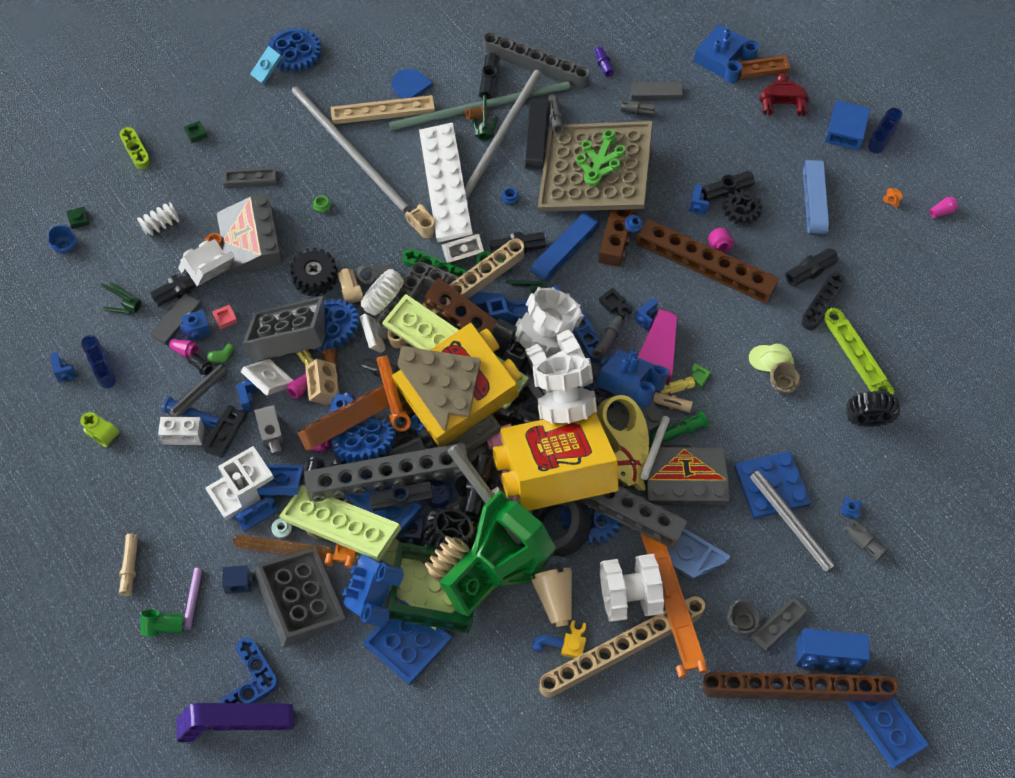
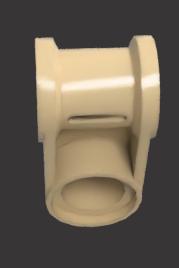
(421, 221)

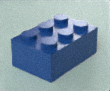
(832, 650)

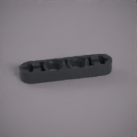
(822, 300)

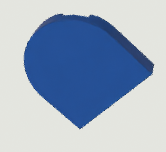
(410, 83)

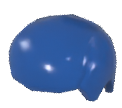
(62, 239)

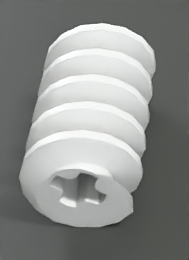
(160, 219)

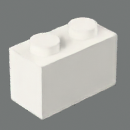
(462, 248)

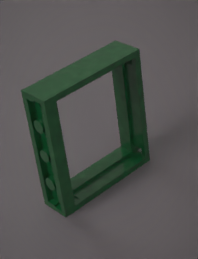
(422, 615)

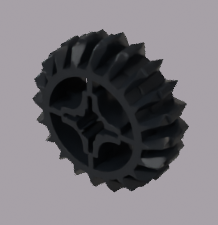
(873, 408)
(449, 523)

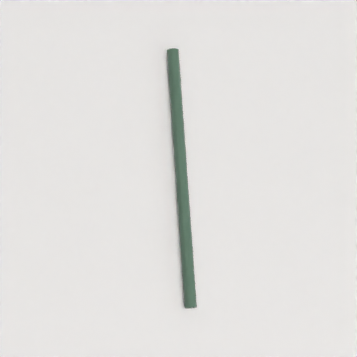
(429, 117)

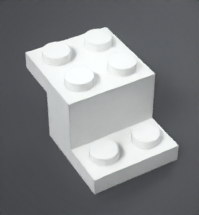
(205, 262)
(239, 483)

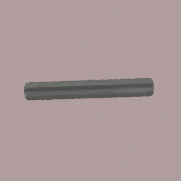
(198, 391)

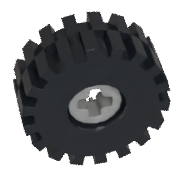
(311, 281)

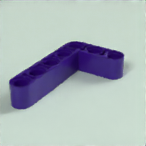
(232, 716)

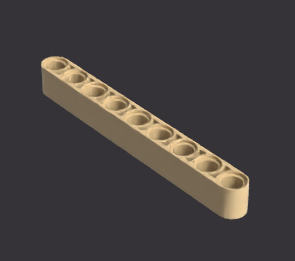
(476, 274)
(612, 649)

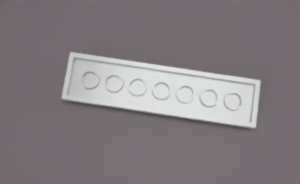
(445, 182)

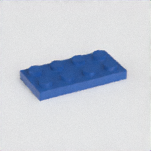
(401, 516)
(888, 728)

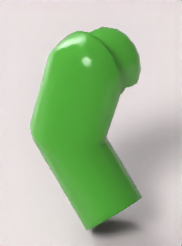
(221, 356)

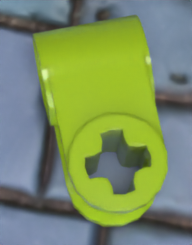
(98, 428)

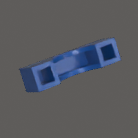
(506, 309)

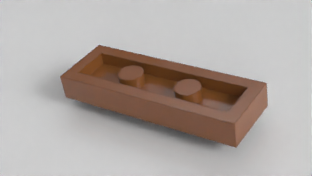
(764, 67)

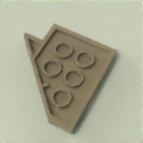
(441, 381)

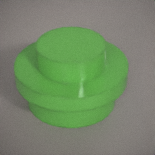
(321, 204)

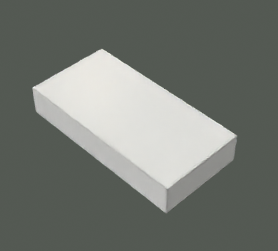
(371, 332)

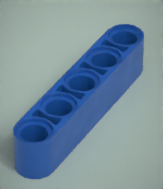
(565, 247)

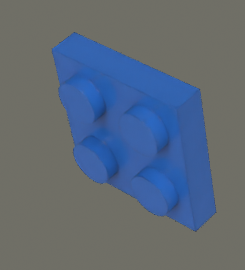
(285, 482)

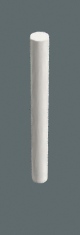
(654, 448)

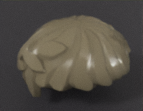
(785, 378)

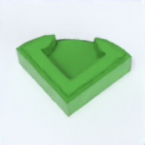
(700, 375)

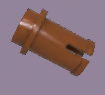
(475, 113)
(330, 356)

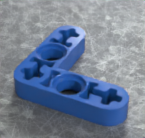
(256, 683)

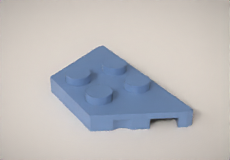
(695, 556)

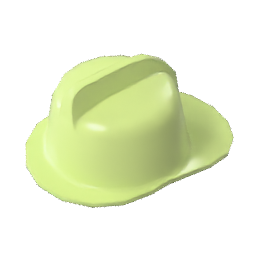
(767, 357)

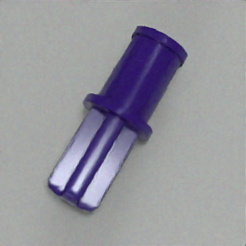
(604, 61)

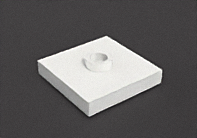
(267, 376)

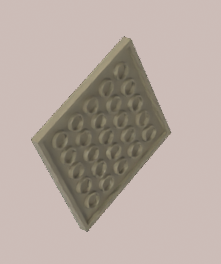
(623, 189)

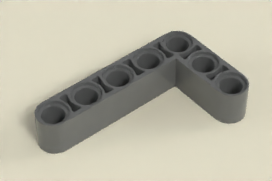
(419, 277)

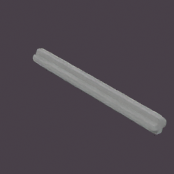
(475, 480)
(792, 521)

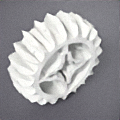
(382, 292)

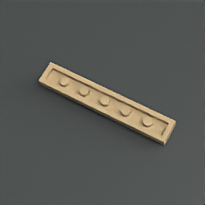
(382, 109)

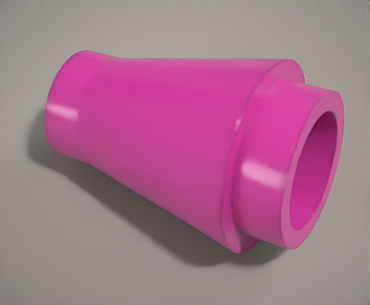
(945, 207)
(184, 347)
(298, 387)

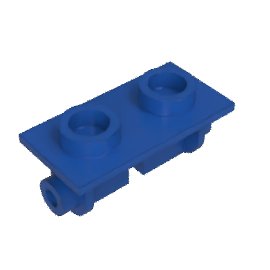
(256, 513)

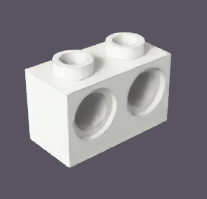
(181, 430)

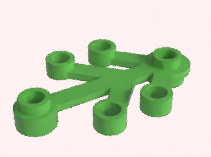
(594, 175)

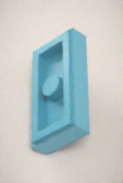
(266, 65)

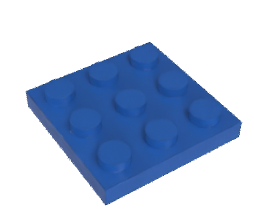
(781, 474)
(407, 647)

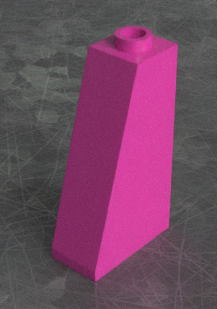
(661, 342)

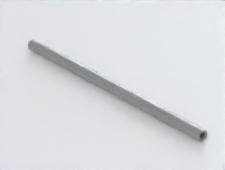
(502, 132)
(352, 151)

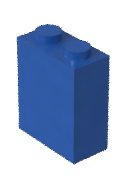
(847, 125)

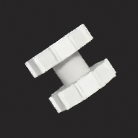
(548, 316)
(568, 346)
(566, 401)
(642, 586)

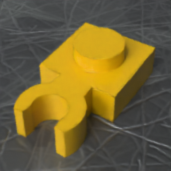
(573, 643)

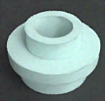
(281, 533)

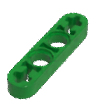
(422, 257)

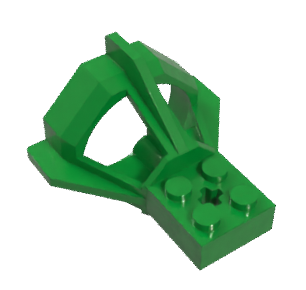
(496, 557)

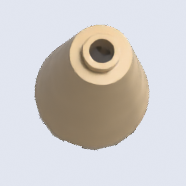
(555, 594)

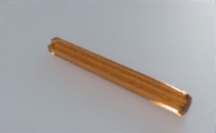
(277, 545)

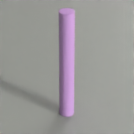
(192, 598)

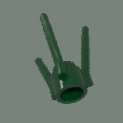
(484, 130)
(533, 284)
(129, 302)

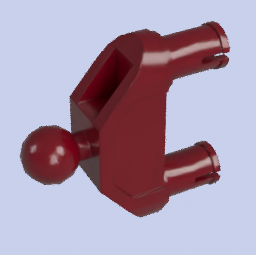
(784, 93)

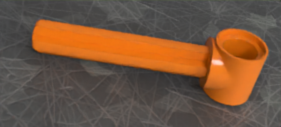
(392, 394)

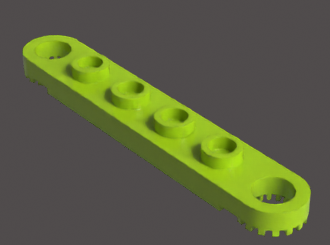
(857, 352)

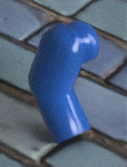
(547, 639)

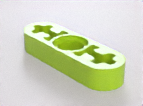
(134, 142)

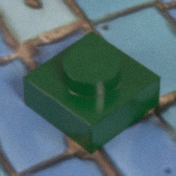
(195, 132)
(77, 217)

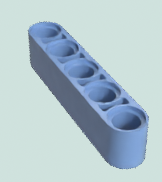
(815, 197)

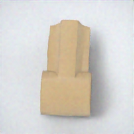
(350, 289)

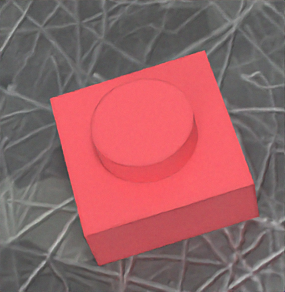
(224, 317)

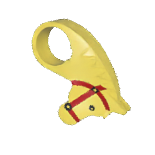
(630, 444)

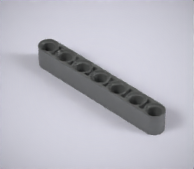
(536, 59)

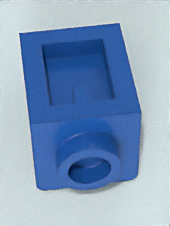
(697, 204)
(645, 314)
(61, 370)
(245, 390)

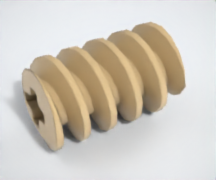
(447, 558)

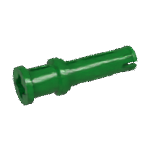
(687, 426)

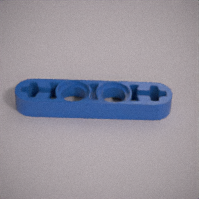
(587, 331)

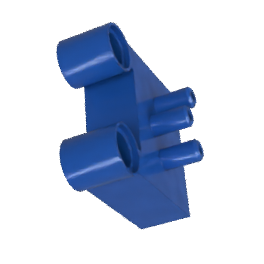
(722, 49)
(632, 377)
(370, 588)

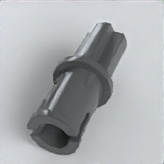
(637, 107)

